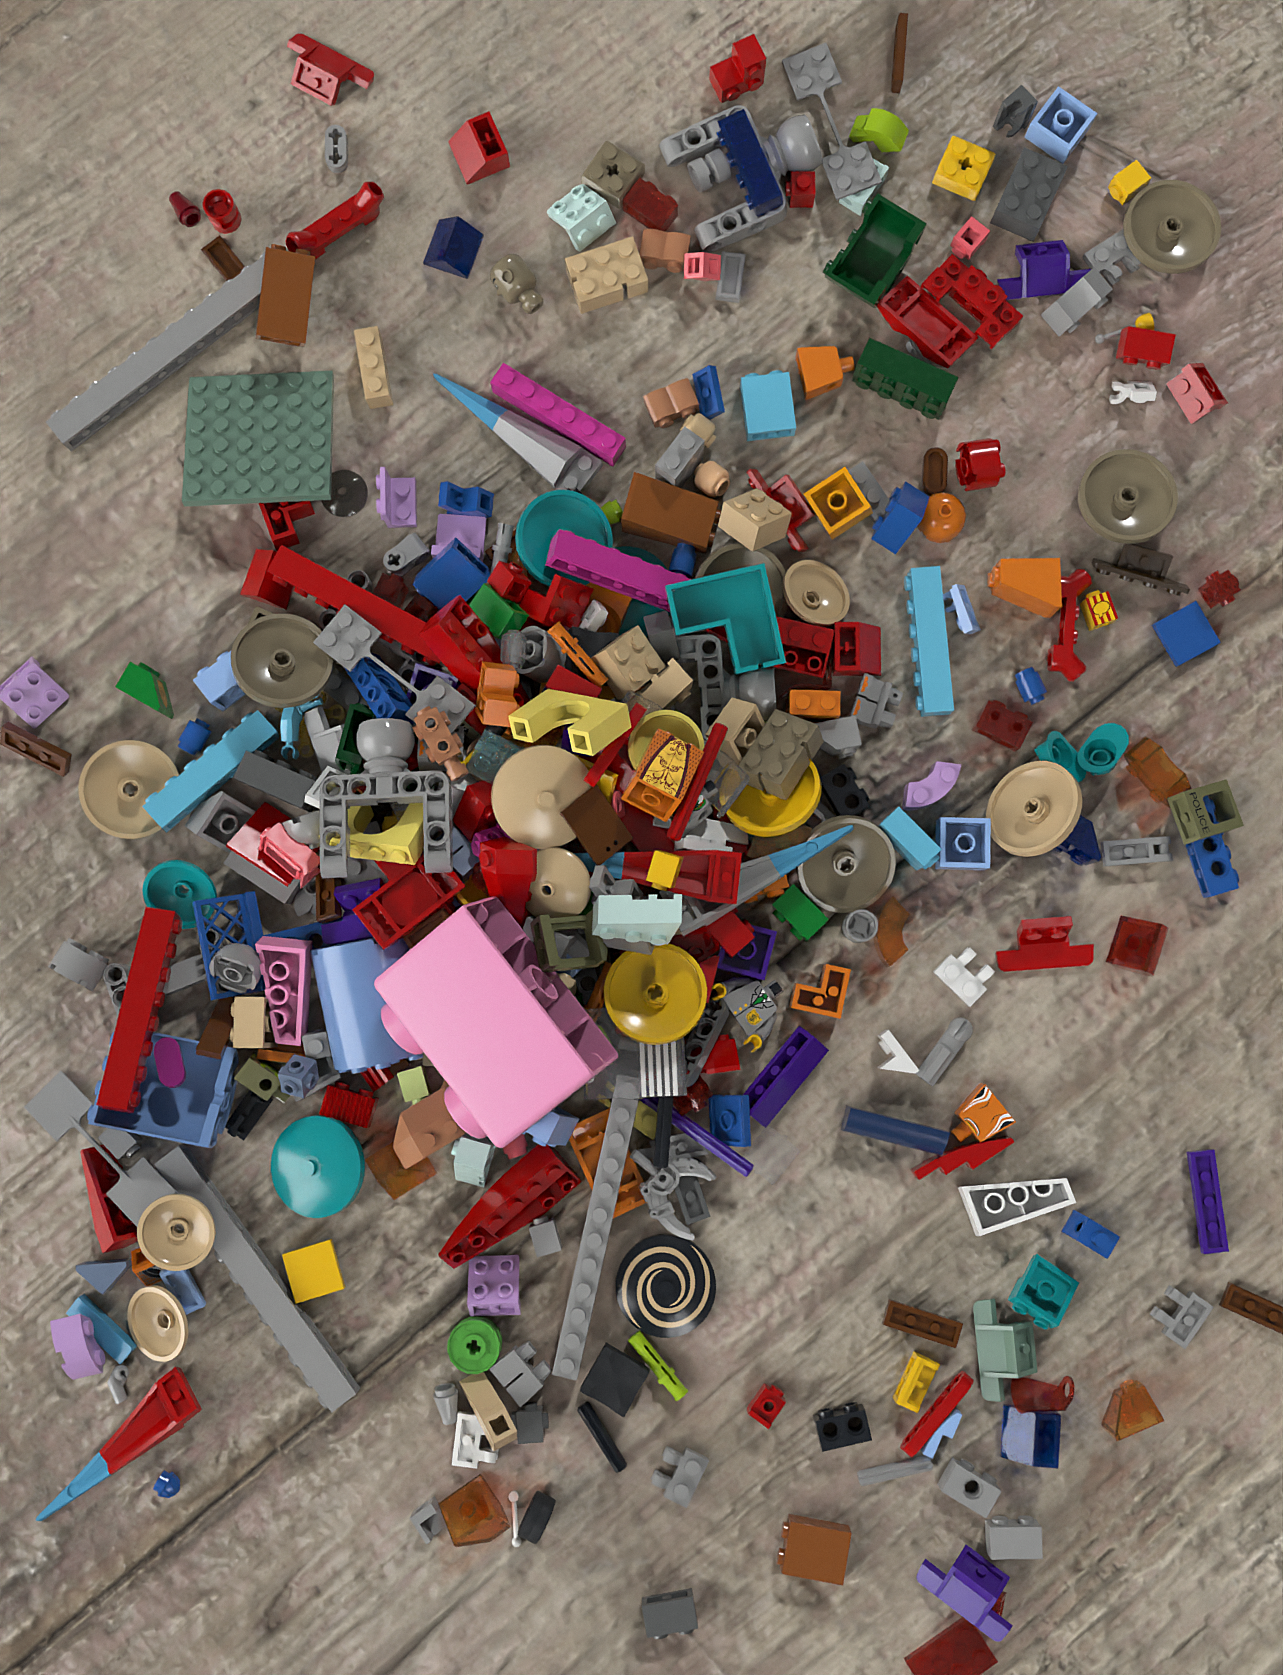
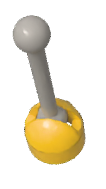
(1144, 321)

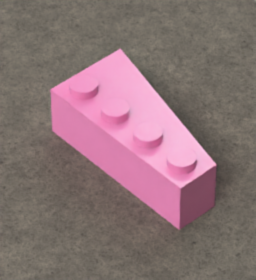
(287, 983)

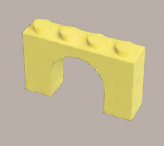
(594, 719)
(398, 844)

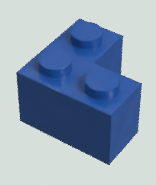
(902, 517)

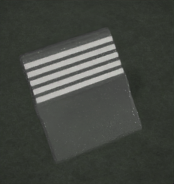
(640, 1067)

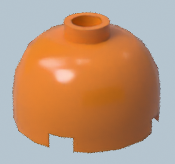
(943, 518)

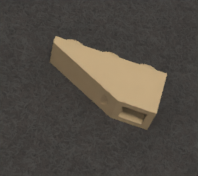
(489, 1410)

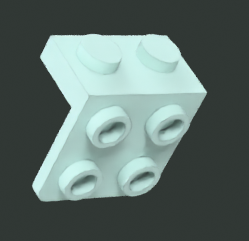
(582, 215)

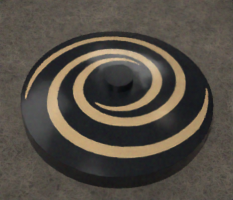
(665, 1285)

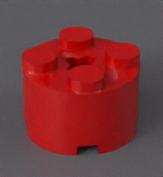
(979, 464)

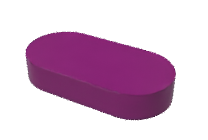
(169, 1062)

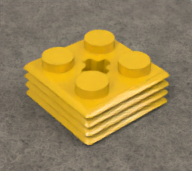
(959, 181)

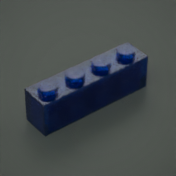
(750, 163)

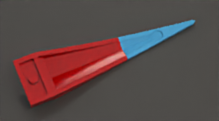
(702, 875)
(155, 1418)

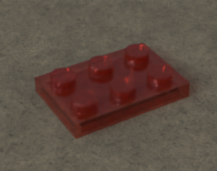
(953, 1652)

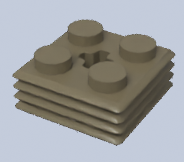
(612, 160)

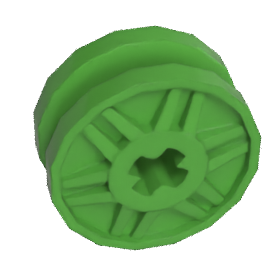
(461, 1348)

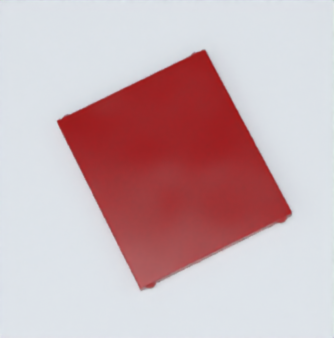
(247, 842)

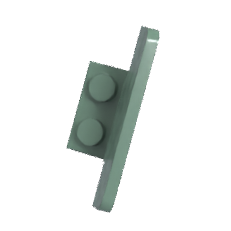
(1001, 1349)

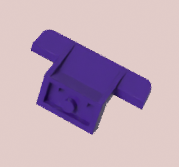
(1042, 271)
(351, 927)
(970, 1590)

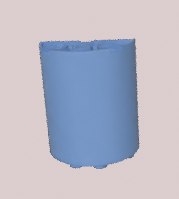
(354, 1006)
(180, 1114)

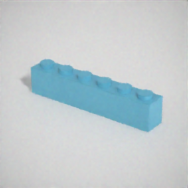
(930, 641)
(210, 771)

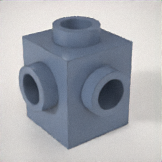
(298, 1076)

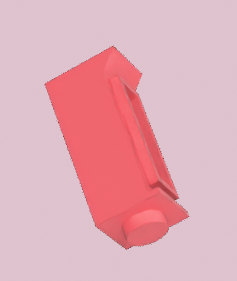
(290, 854)

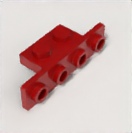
(791, 498)

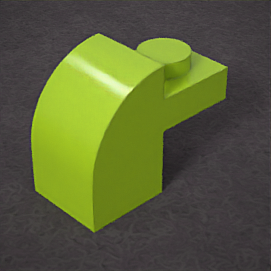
(882, 128)

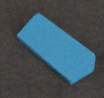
(106, 1331)

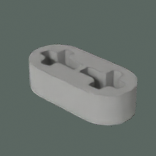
(341, 148)

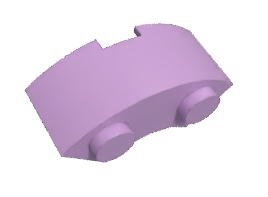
(932, 788)
(79, 1349)

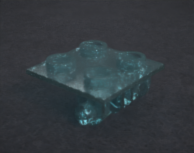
(490, 755)

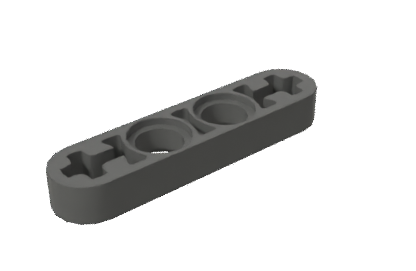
(705, 1042)

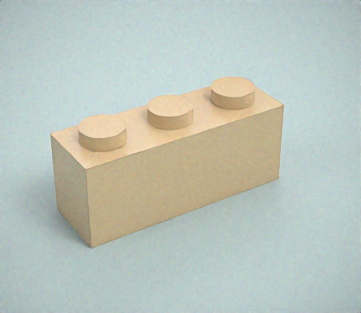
(373, 367)

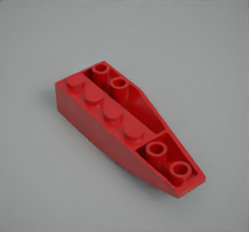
(463, 643)
(804, 646)
(511, 1203)

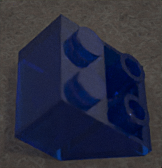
(1081, 843)
(1031, 1437)

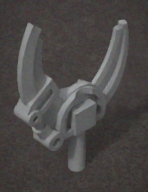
(663, 1182)

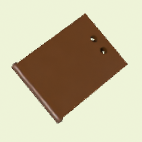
(596, 825)

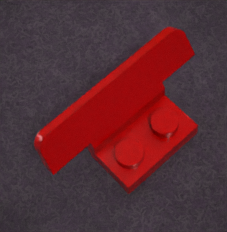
(322, 69)
(1044, 945)

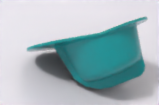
(1103, 749)
(1059, 751)

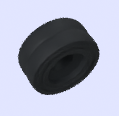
(536, 1517)

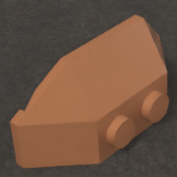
(425, 1129)

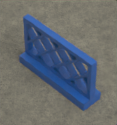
(251, 929)

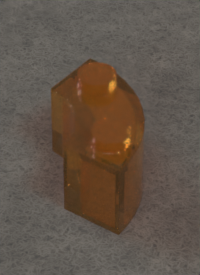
(1156, 771)
(764, 846)
(889, 937)

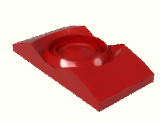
(926, 323)
(406, 902)

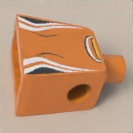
(981, 1115)

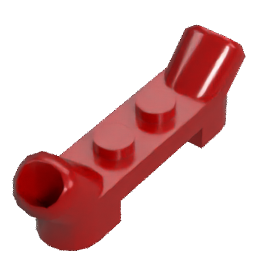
(356, 210)
(1061, 656)

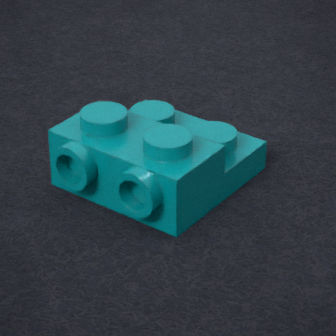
(1043, 1293)

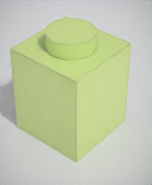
(414, 1084)

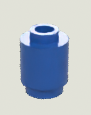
(683, 560)
(1030, 686)
(194, 736)

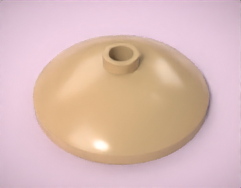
(816, 593)
(568, 884)
(167, 1245)
(157, 1323)

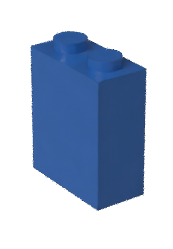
(451, 574)

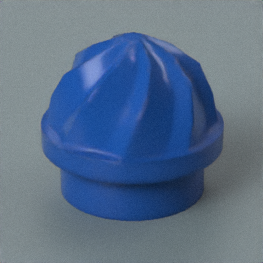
(167, 1484)

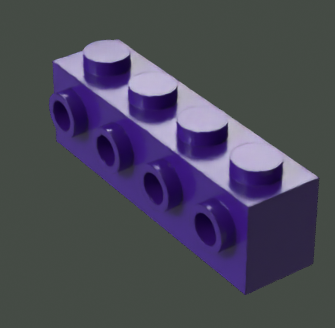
(784, 1075)

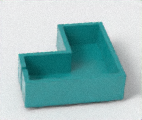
(739, 603)

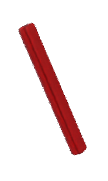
(697, 783)

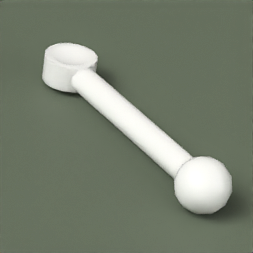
(513, 1497)

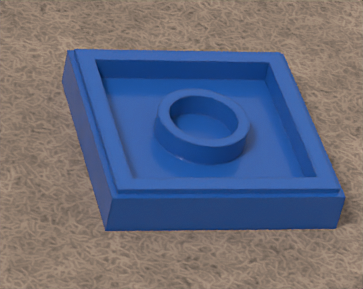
(1186, 633)
(730, 1119)

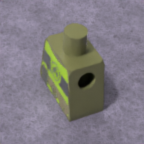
(252, 1077)

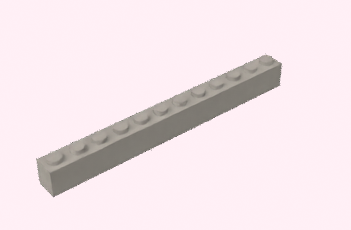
(159, 358)
(595, 1238)
(262, 1284)

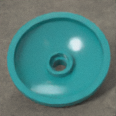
(165, 891)

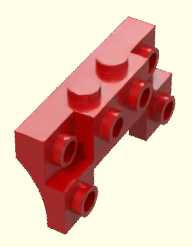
(977, 296)

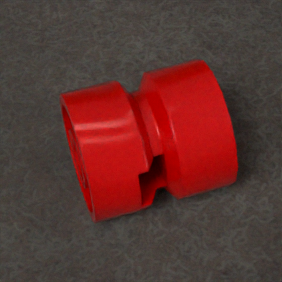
(222, 211)

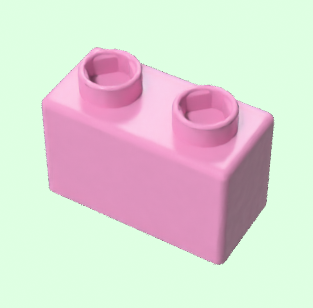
(491, 1022)

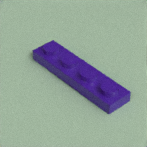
(1207, 1201)

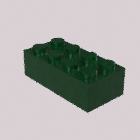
(904, 379)

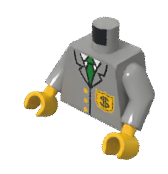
(750, 1006)

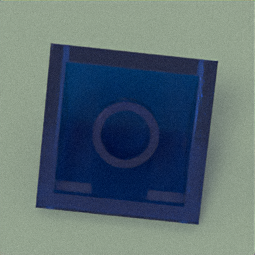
(454, 247)

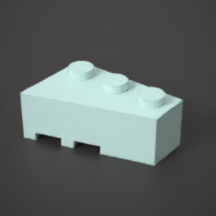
(637, 920)
(472, 1159)

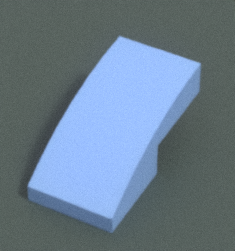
(947, 1428)

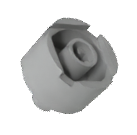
(542, 655)
(77, 965)

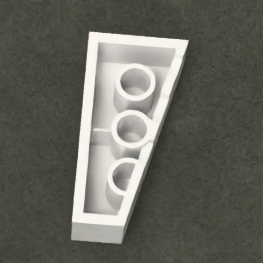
(1005, 1204)

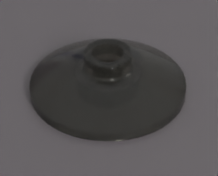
(353, 500)

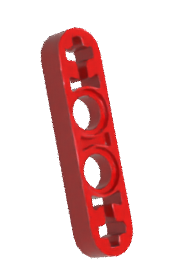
(613, 748)
(936, 1413)

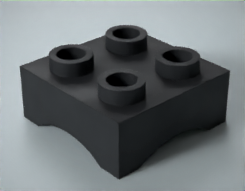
(591, 643)
(614, 1379)

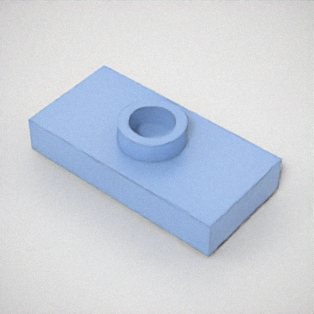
(184, 1288)

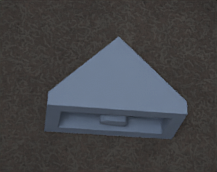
(104, 1273)

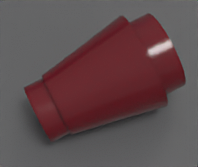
(185, 210)

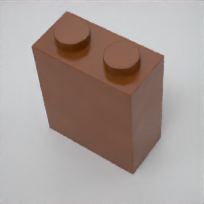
(814, 1549)

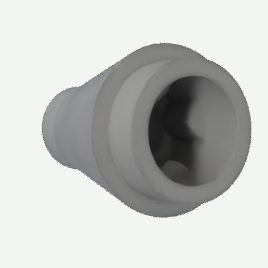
(447, 1400)

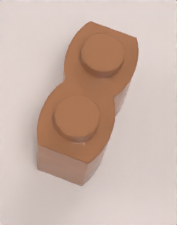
(664, 249)
(671, 403)

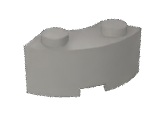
(1077, 301)

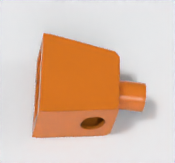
(821, 369)

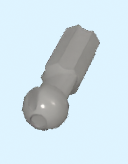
(945, 1050)

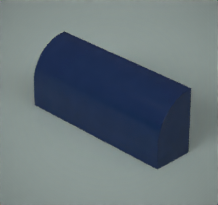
(894, 1130)

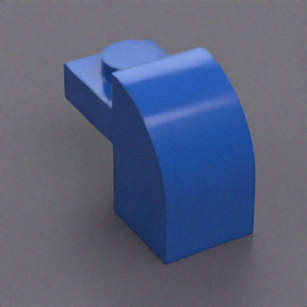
(465, 501)

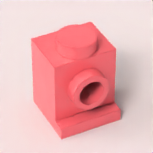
(973, 233)
(702, 266)

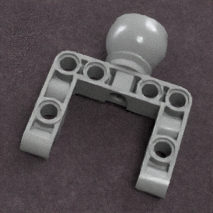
(791, 150)
(715, 693)
(385, 747)

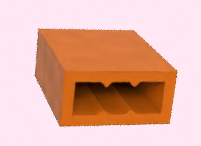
(813, 705)

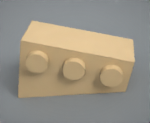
(668, 687)

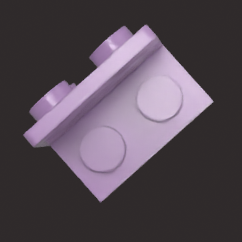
(397, 500)
(467, 529)
(32, 693)
(494, 1285)

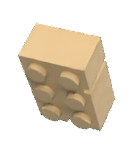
(603, 273)

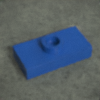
(708, 392)

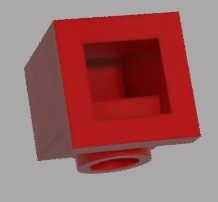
(756, 1406)

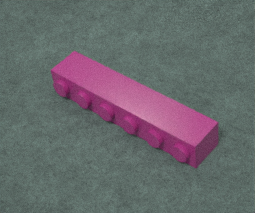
(558, 414)
(611, 568)

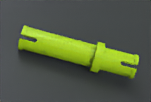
(658, 1366)

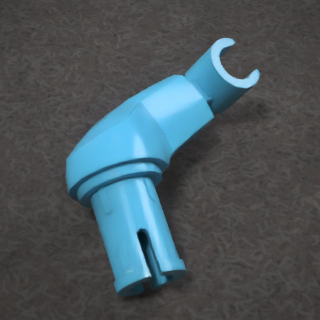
(290, 723)

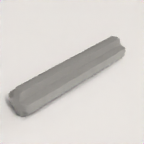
(894, 1470)

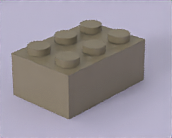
(780, 753)

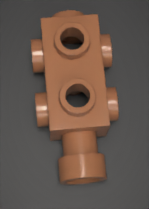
(435, 736)

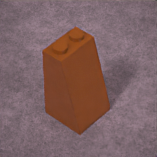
(285, 296)
(669, 514)

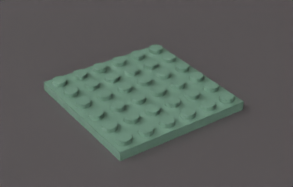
(259, 438)

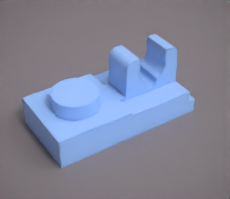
(966, 617)

